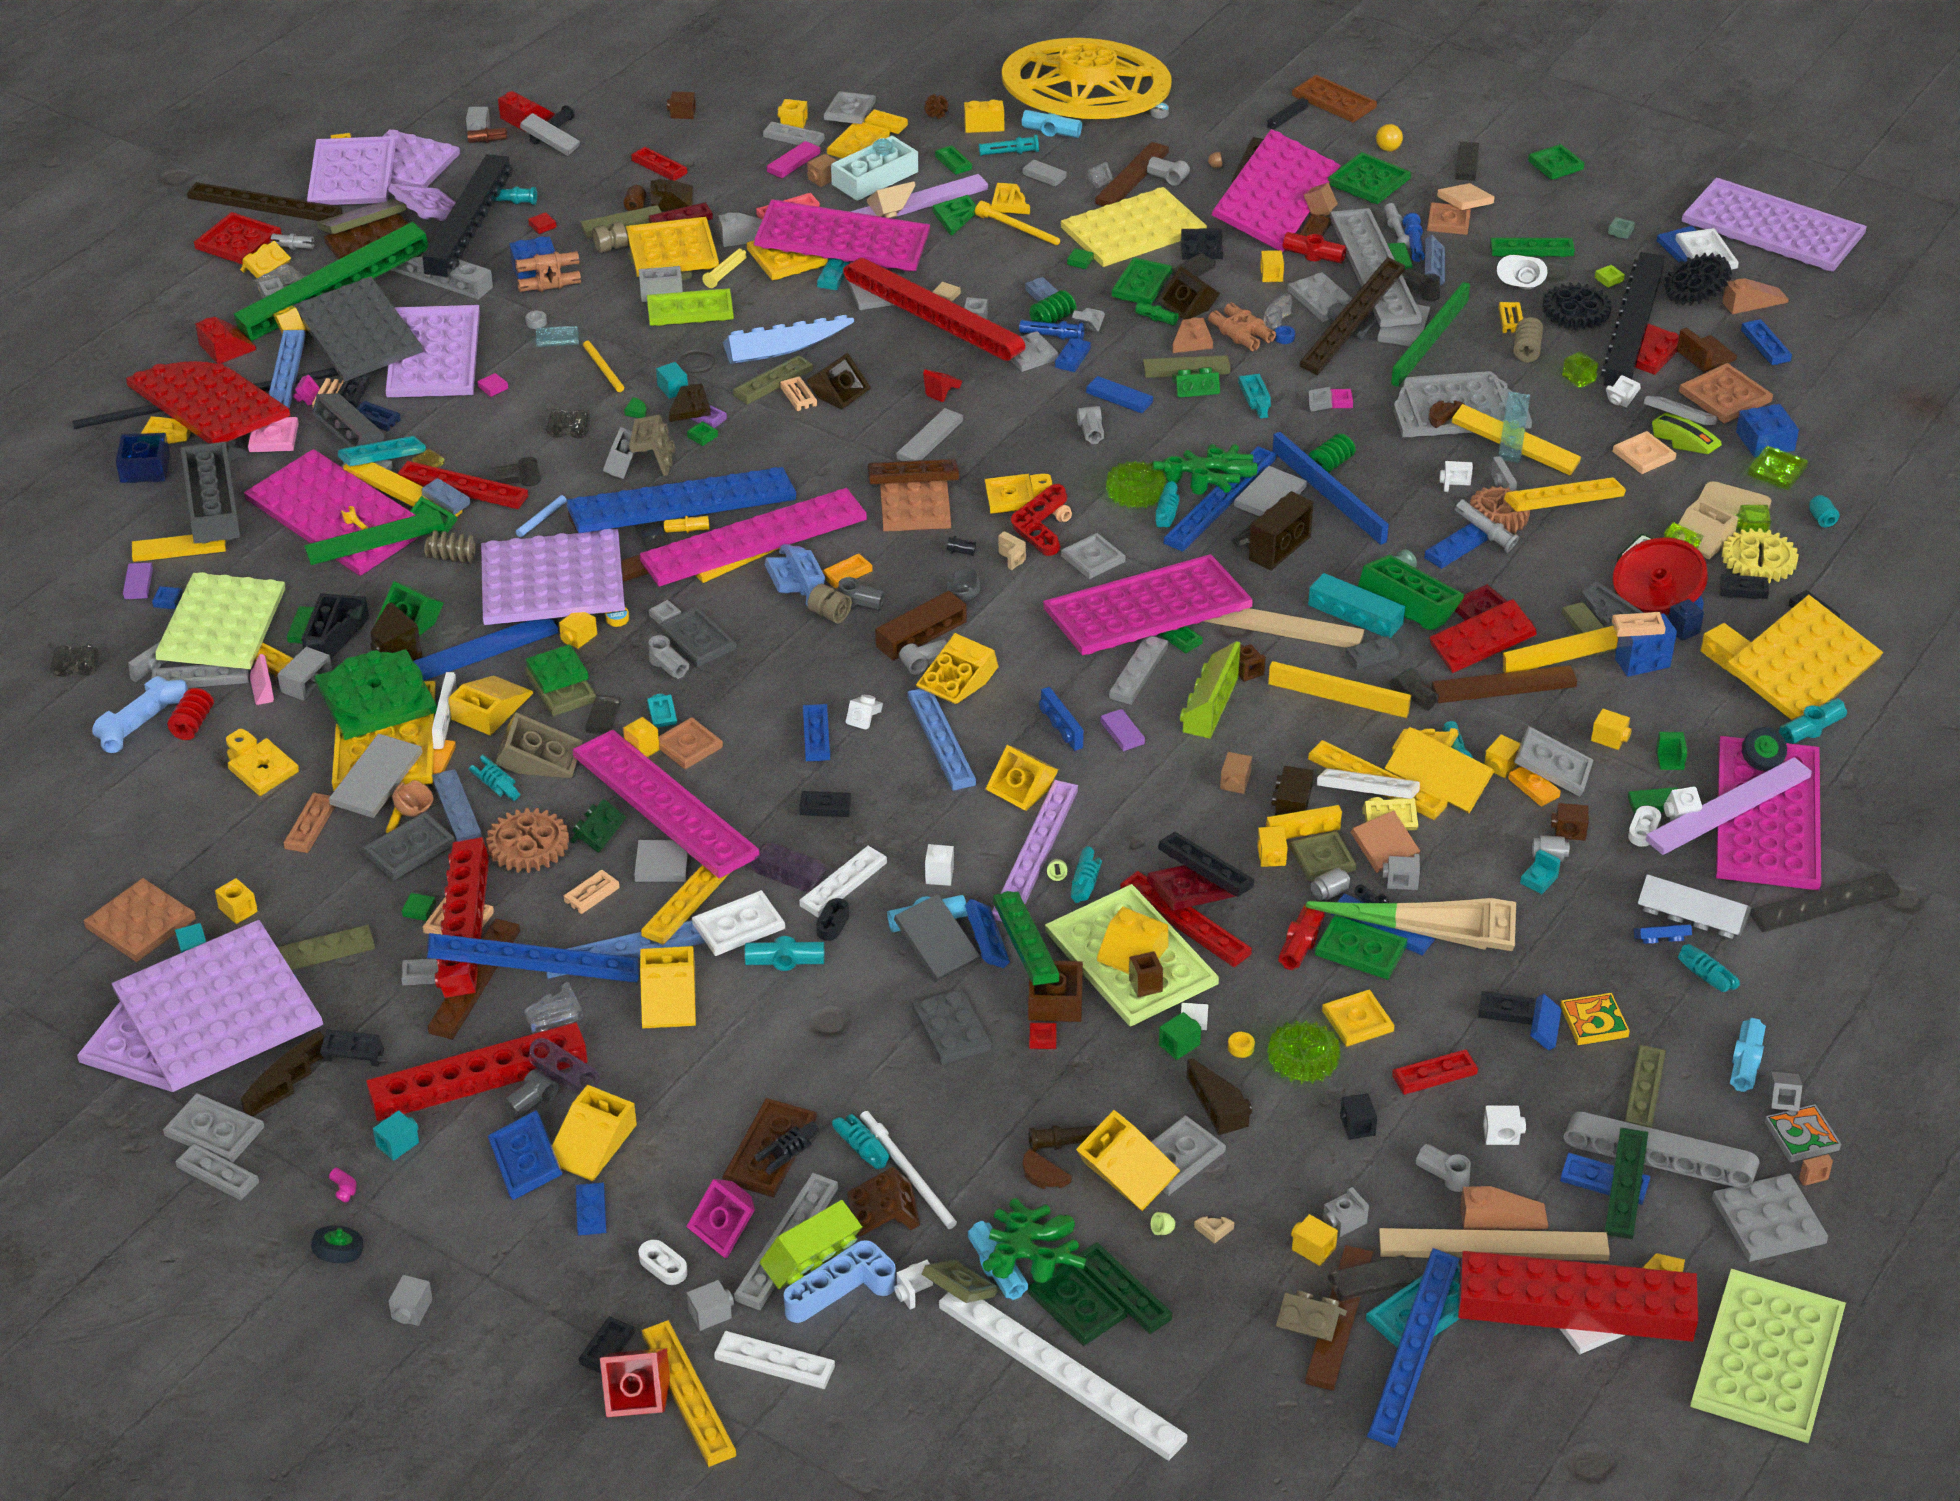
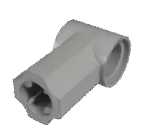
(1171, 171)
(1091, 422)
(666, 657)
(918, 658)
(1451, 1168)

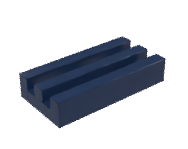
(379, 416)

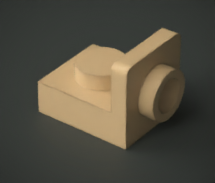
(1013, 549)

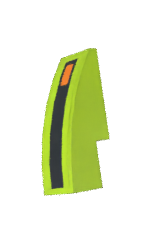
(1685, 434)

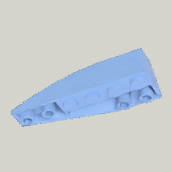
(781, 339)

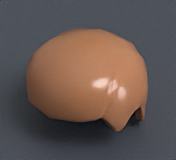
(412, 798)

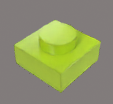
(1609, 276)

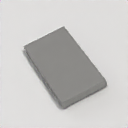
(375, 775)

